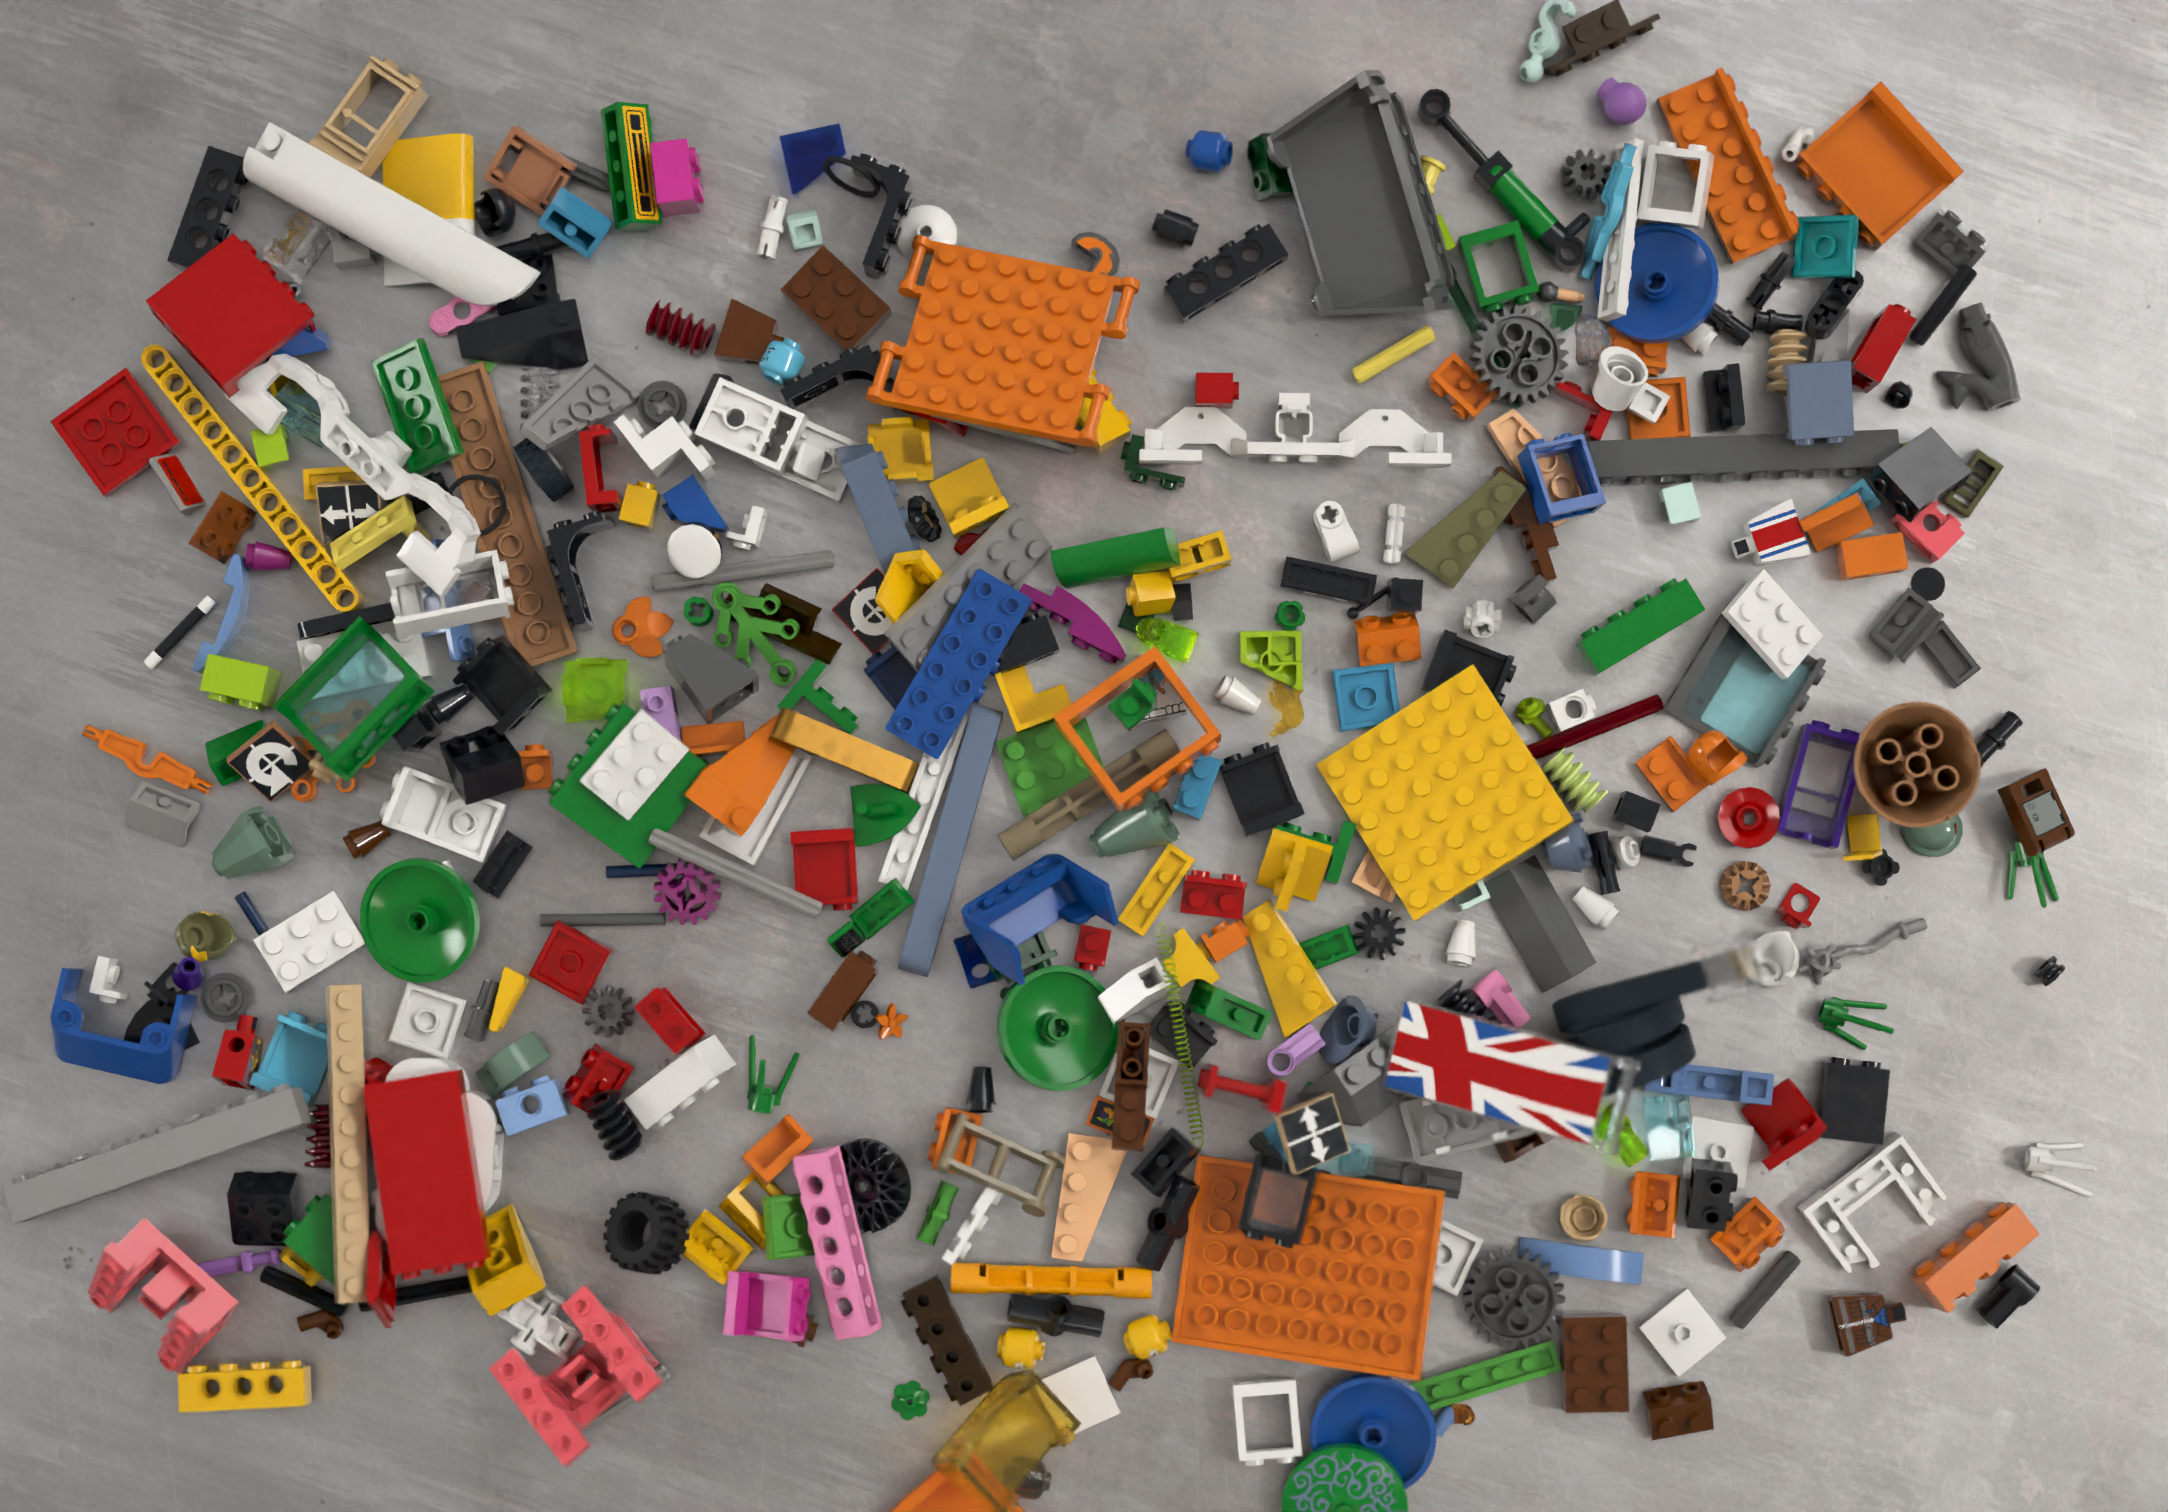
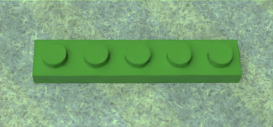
(1489, 1375)

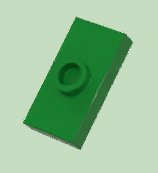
(881, 908)
(1330, 947)

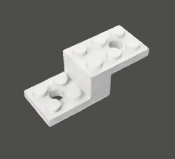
(771, 436)

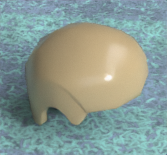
(1583, 1218)

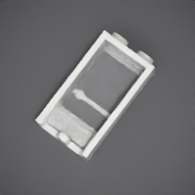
(474, 597)

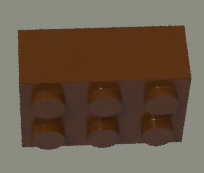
(836, 301)
(1594, 1363)

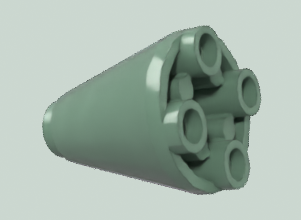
(1136, 829)

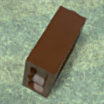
(844, 990)

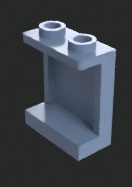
(1819, 401)

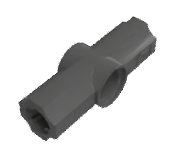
(1431, 1177)

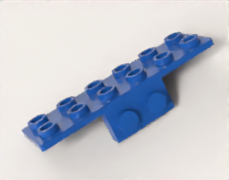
(958, 664)

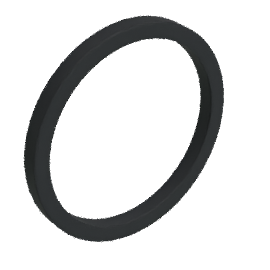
(835, 159)
(497, 487)

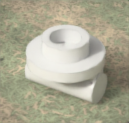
(1626, 852)

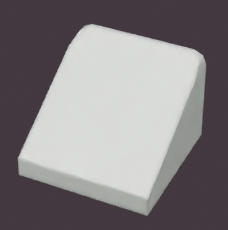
(808, 461)

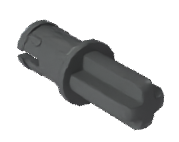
(482, 1010)

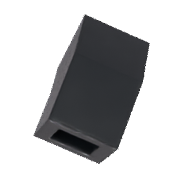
(1182, 605)

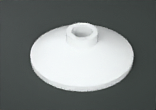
(928, 217)

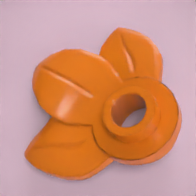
(647, 627)

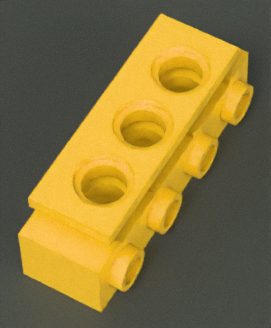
(197, 1396)

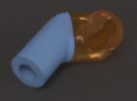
(1453, 1415)

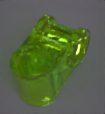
(1171, 638)

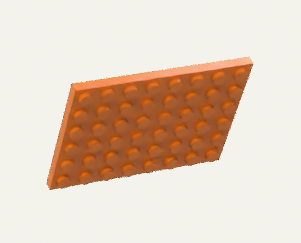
(1338, 1300)

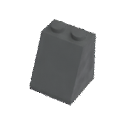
(709, 676)

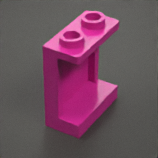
(766, 1305)

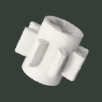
(1482, 619)

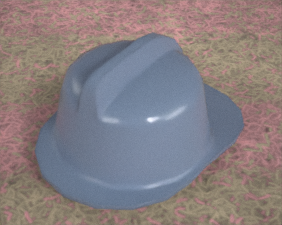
(1347, 1028)

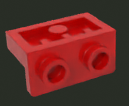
(1213, 896)
(597, 1072)

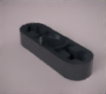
(1833, 315)

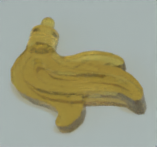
(1289, 704)

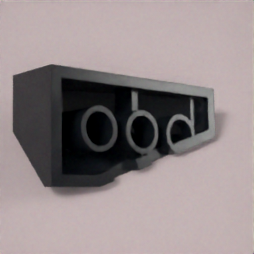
(530, 337)

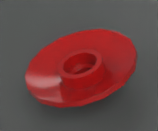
(1744, 802)

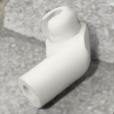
(1794, 145)

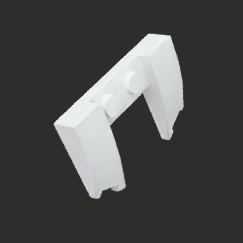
(1889, 1162)

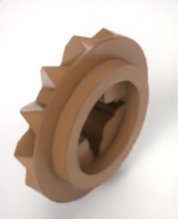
(1731, 881)

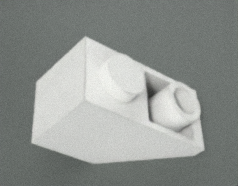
(1135, 991)

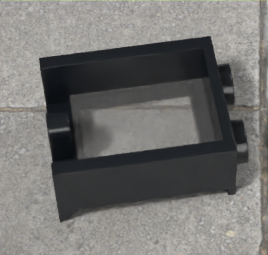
(1277, 1201)

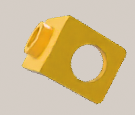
(1863, 837)

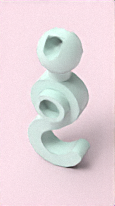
(1545, 40)

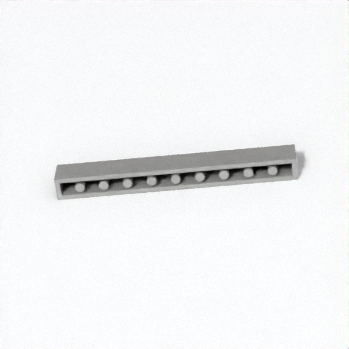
(157, 1154)

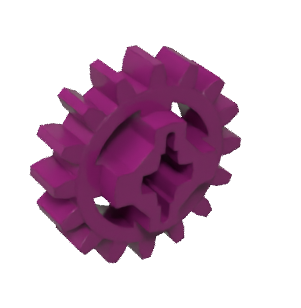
(675, 890)

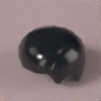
(495, 212)

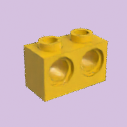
(1201, 556)

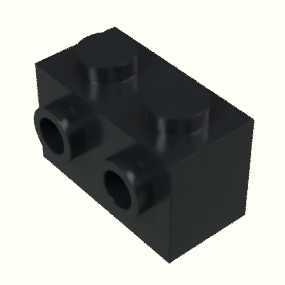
(1710, 1195)

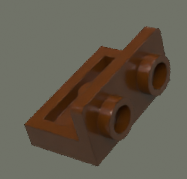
(1678, 1410)

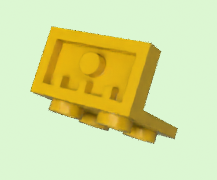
(969, 497)

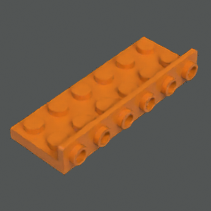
(1742, 194)

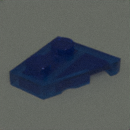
(807, 151)

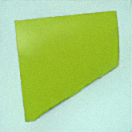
(1274, 654)

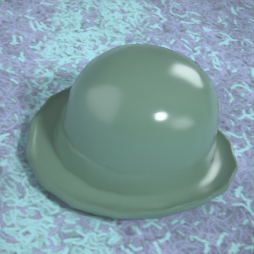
(1936, 839)

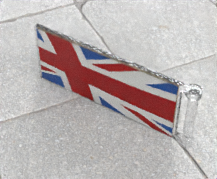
(1506, 1074)

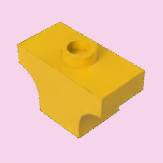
(1190, 961)

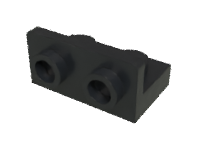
(1724, 399)
(1199, 1035)

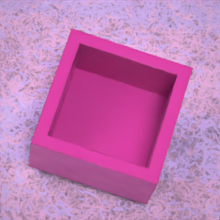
(675, 177)

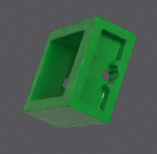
(1491, 237)

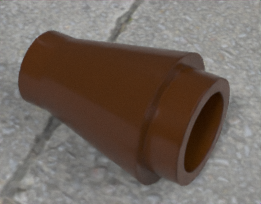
(366, 838)

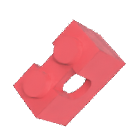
(1930, 544)

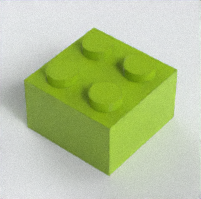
(234, 679)

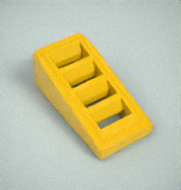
(509, 992)

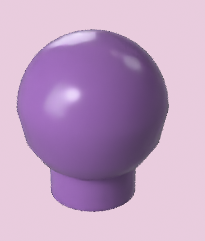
(1622, 101)

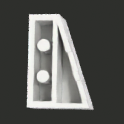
(680, 1082)

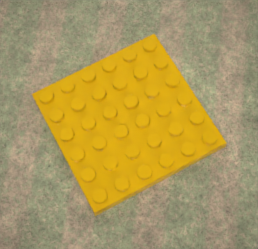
(1444, 793)

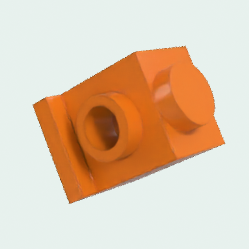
(1225, 939)

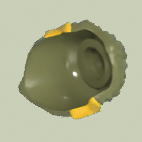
(204, 936)

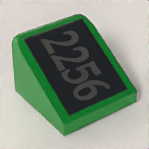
(846, 939)

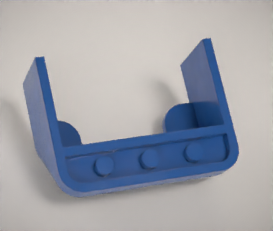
(1030, 903)
(152, 1060)

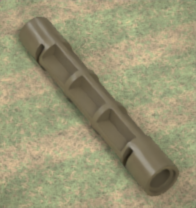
(1086, 796)

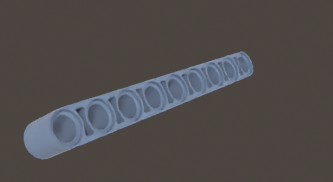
(950, 840)

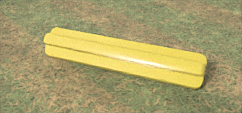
(1393, 354)

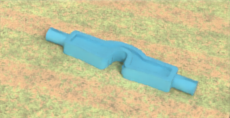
(1613, 198)

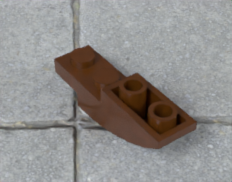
(1536, 537)
(1131, 1086)

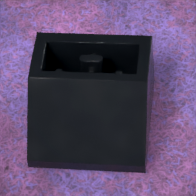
(482, 764)

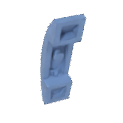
(237, 577)
(1717, 1084)
(1586, 1261)

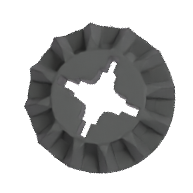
(656, 392)
(213, 990)

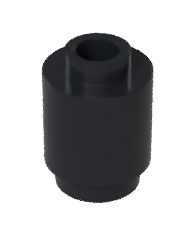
(1175, 228)

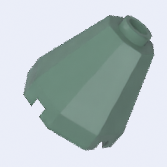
(252, 845)

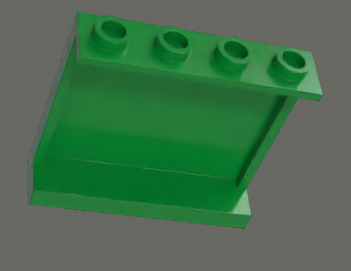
(598, 818)

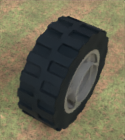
(544, 469)

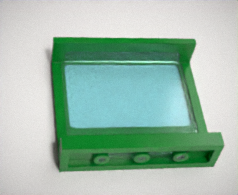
(354, 698)

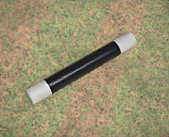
(179, 632)

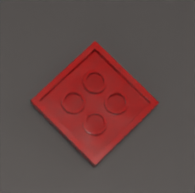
(115, 432)

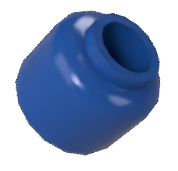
(1209, 151)

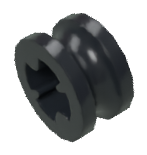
(2049, 971)
(855, 1016)

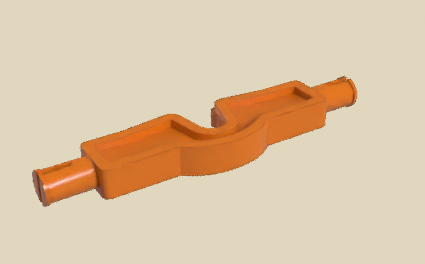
(133, 753)

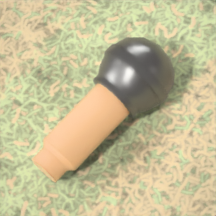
(1550, 292)

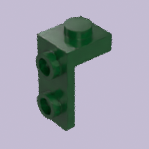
(1140, 475)

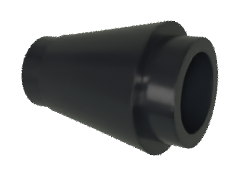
(449, 703)
(981, 1091)

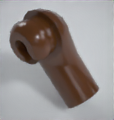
(323, 1320)
(1130, 1369)

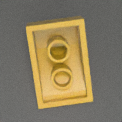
(511, 1270)

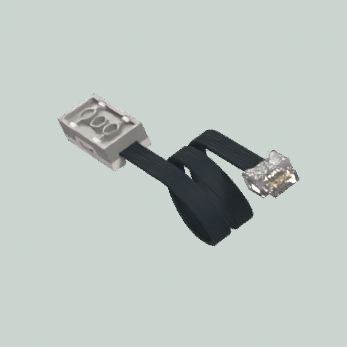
(1624, 1018)

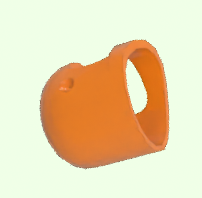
(1715, 756)

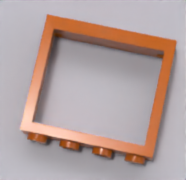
(1109, 689)

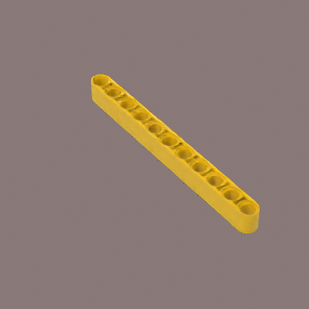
(242, 468)

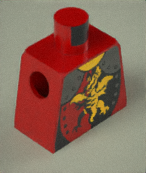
(236, 1067)

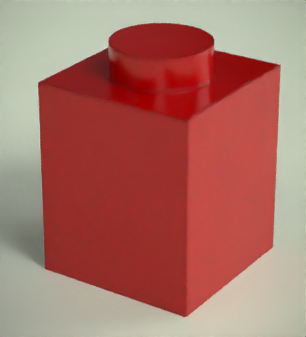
(1215, 390)

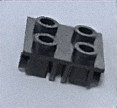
(542, 290)

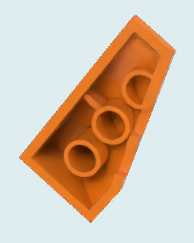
(742, 779)

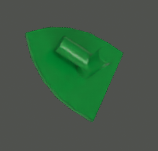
(880, 812)

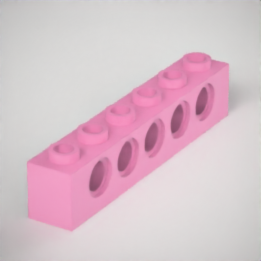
(844, 1229)

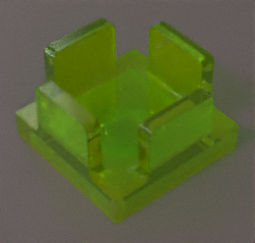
(593, 687)

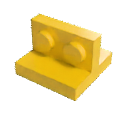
(1293, 867)

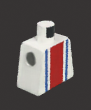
(1773, 537)

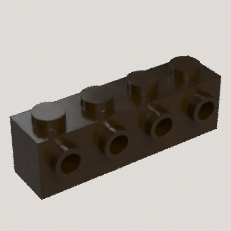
(948, 1340)

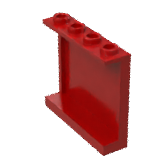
(230, 312)

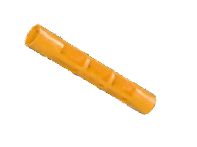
(1072, 1281)

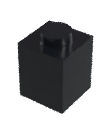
(1404, 595)

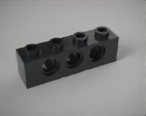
(215, 166)
(1189, 304)

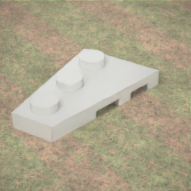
(974, 1222)

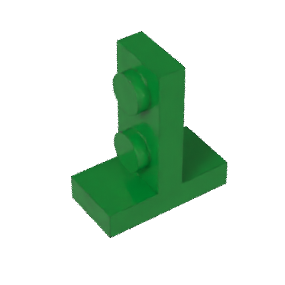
(820, 699)
(1339, 849)
(1228, 1009)

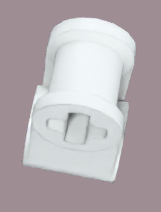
(1336, 537)

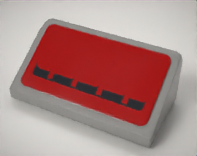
(177, 483)

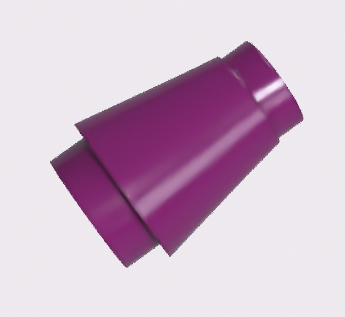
(266, 557)

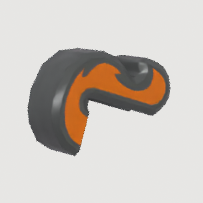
(1101, 250)

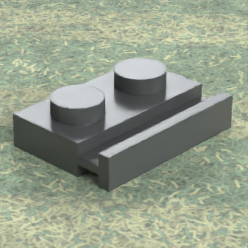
(1906, 625)

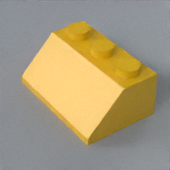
(1112, 425)

